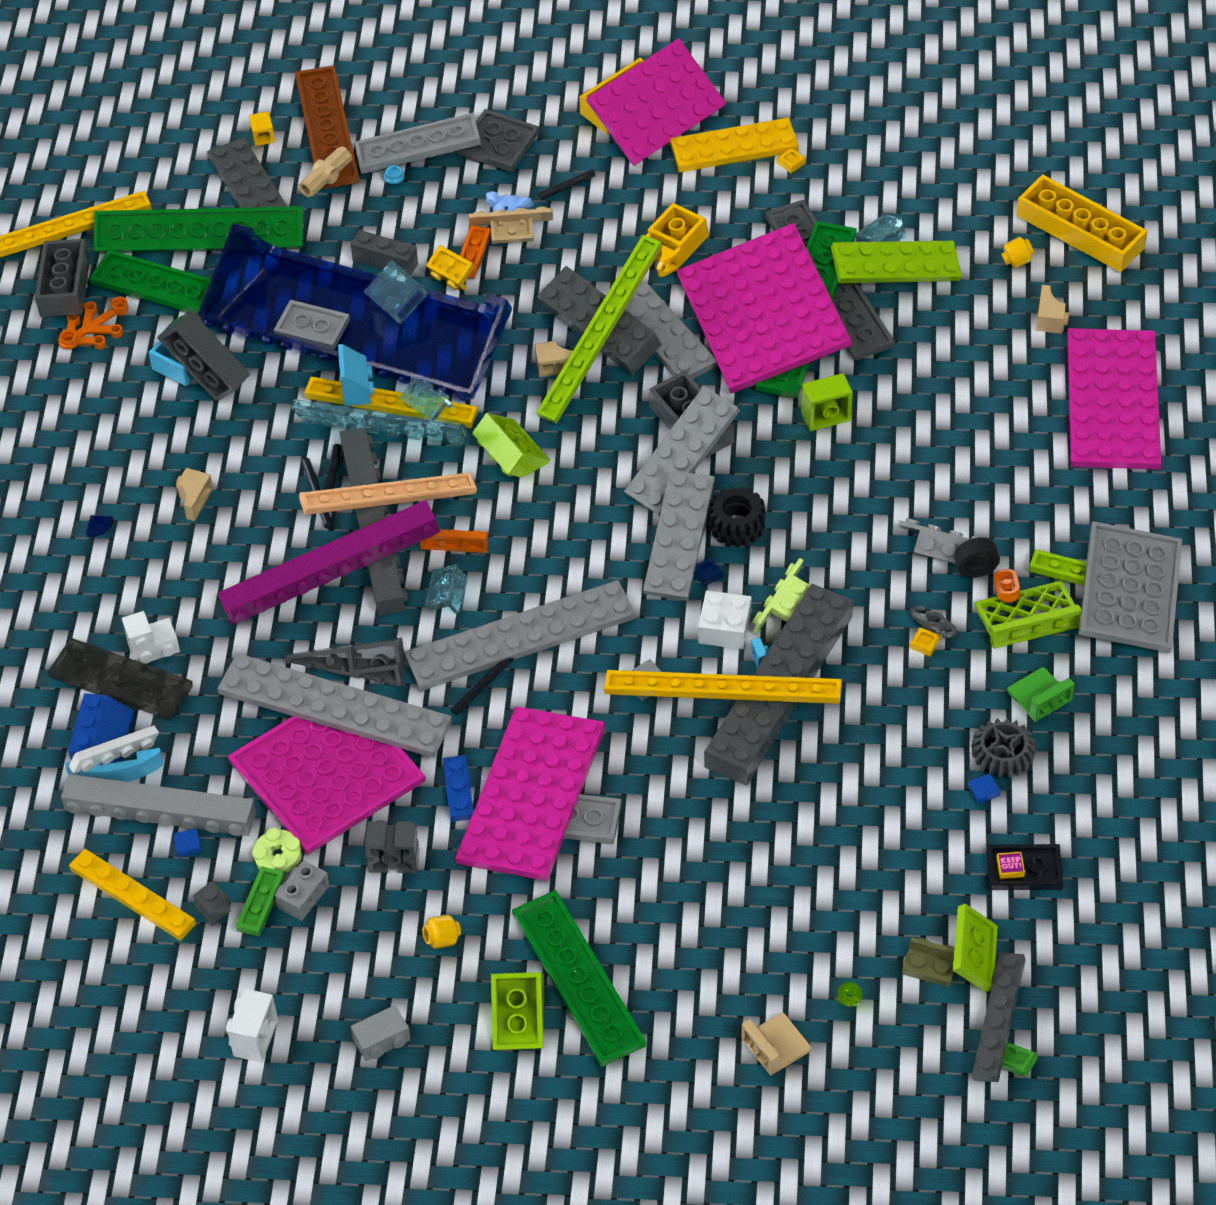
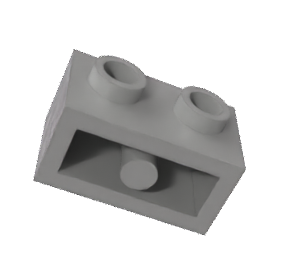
(302, 890)

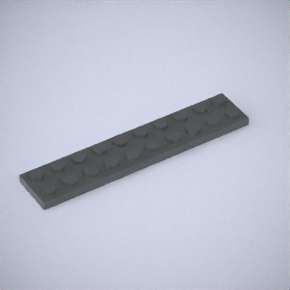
(856, 312)

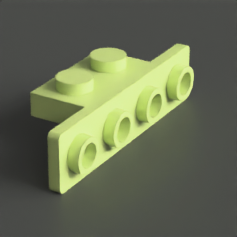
(787, 597)

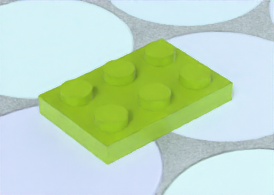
(975, 947)

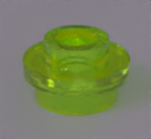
(849, 988)

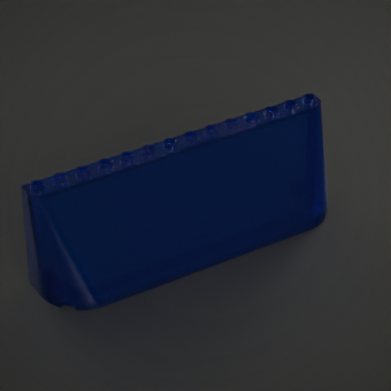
(440, 340)

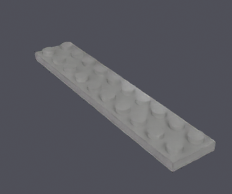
(519, 635)
(335, 705)

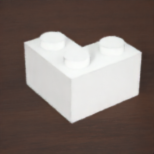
(148, 640)

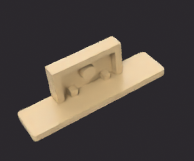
(511, 225)

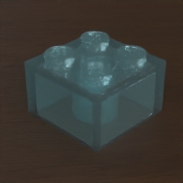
(396, 292)

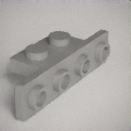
(934, 542)

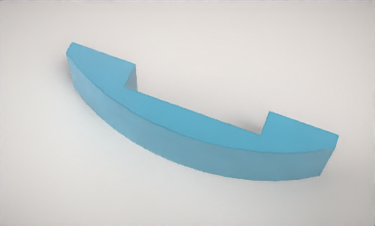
(130, 770)

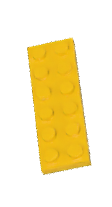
(733, 144)

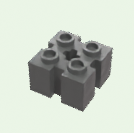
(392, 847)

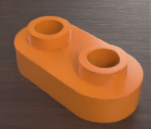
(1007, 585)

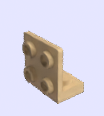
(775, 1042)

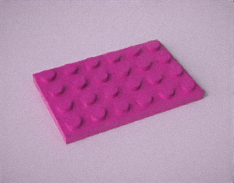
(656, 101)

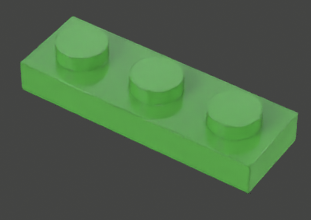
(260, 901)

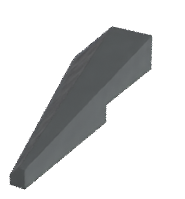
(370, 660)

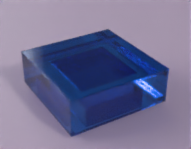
(708, 572)

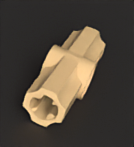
(325, 171)

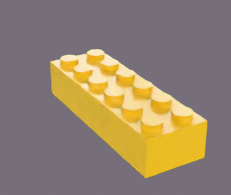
(1081, 223)

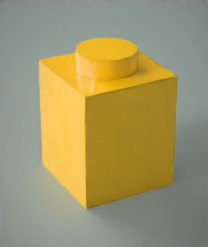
(261, 128)

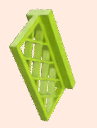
(1032, 624)

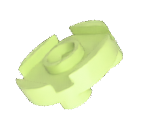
(274, 840)

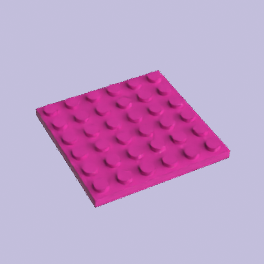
(323, 778)

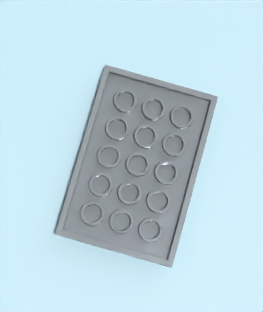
(1130, 587)

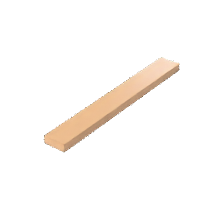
(387, 493)

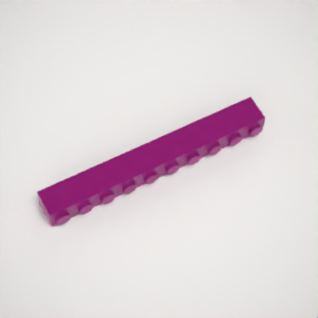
(329, 562)

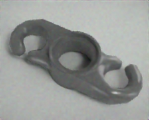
(924, 618)

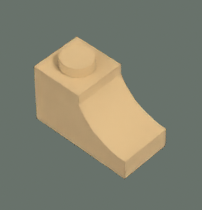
(1051, 312)
(550, 358)
(195, 490)

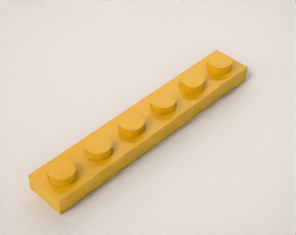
(132, 894)

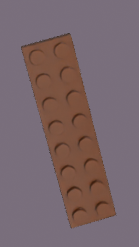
(326, 119)

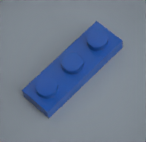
(458, 788)

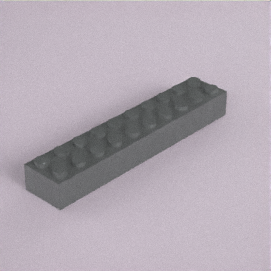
(796, 652)

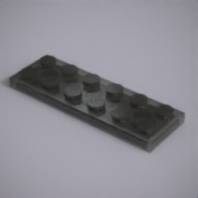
(120, 679)

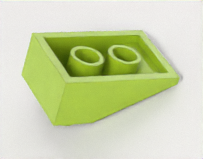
(517, 1010)

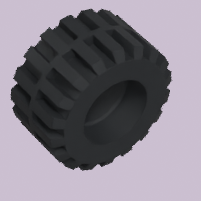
(737, 530)

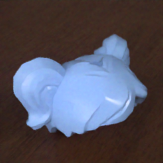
(511, 201)

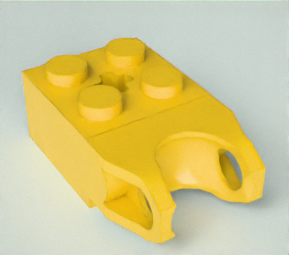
(680, 235)

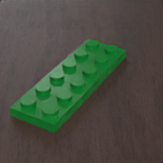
(150, 281)

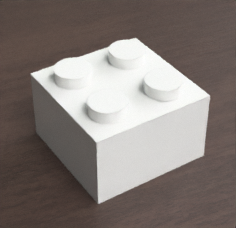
(724, 619)
(252, 1025)

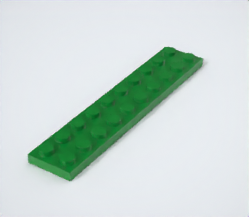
(193, 228)
(820, 251)

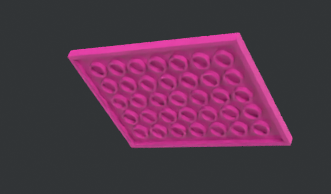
(763, 308)

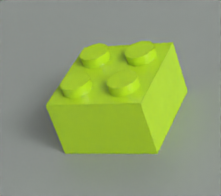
(826, 402)

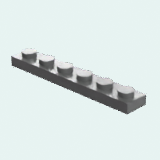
(998, 1017)

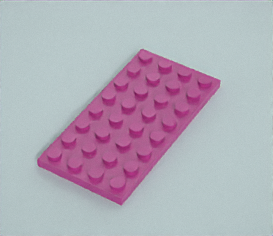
(1113, 399)
(530, 793)

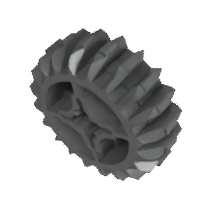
(1006, 741)

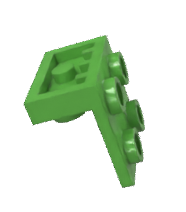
(1041, 693)

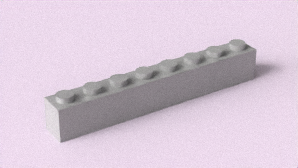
(158, 805)

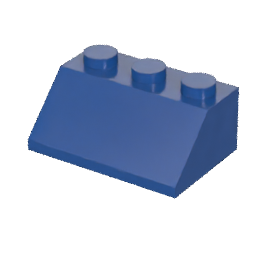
(99, 722)

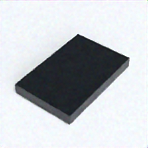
(1040, 863)

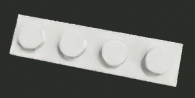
(113, 749)

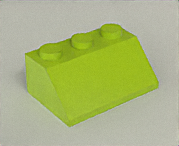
(509, 445)

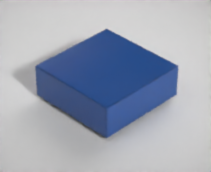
(984, 788)
(187, 842)

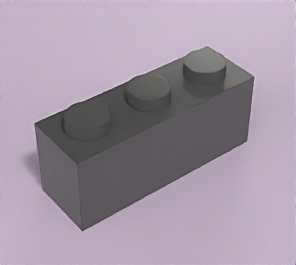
(379, 251)

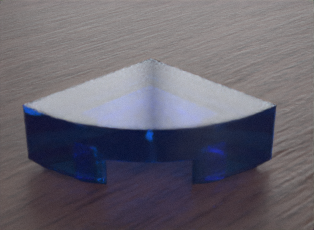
(99, 525)

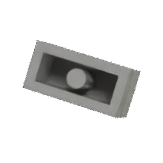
(380, 1033)

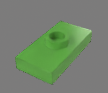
(1019, 1060)

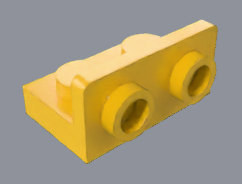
(450, 267)

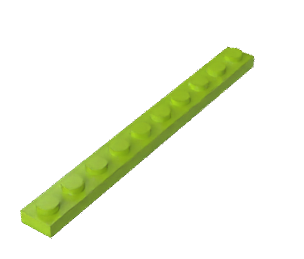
(599, 329)

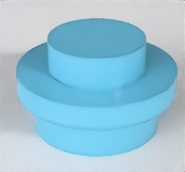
(393, 174)

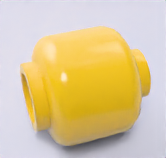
(1017, 252)
(441, 931)

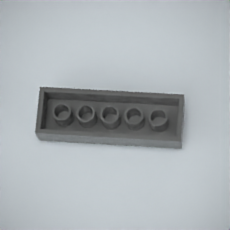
(575, 304)

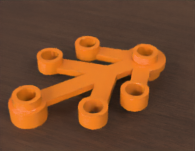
(70, 338)

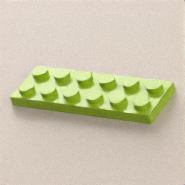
(896, 261)

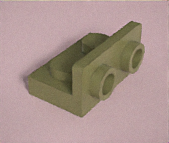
(929, 962)

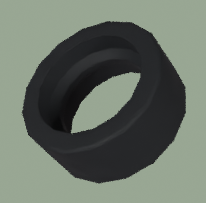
(973, 548)

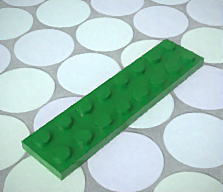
(579, 978)

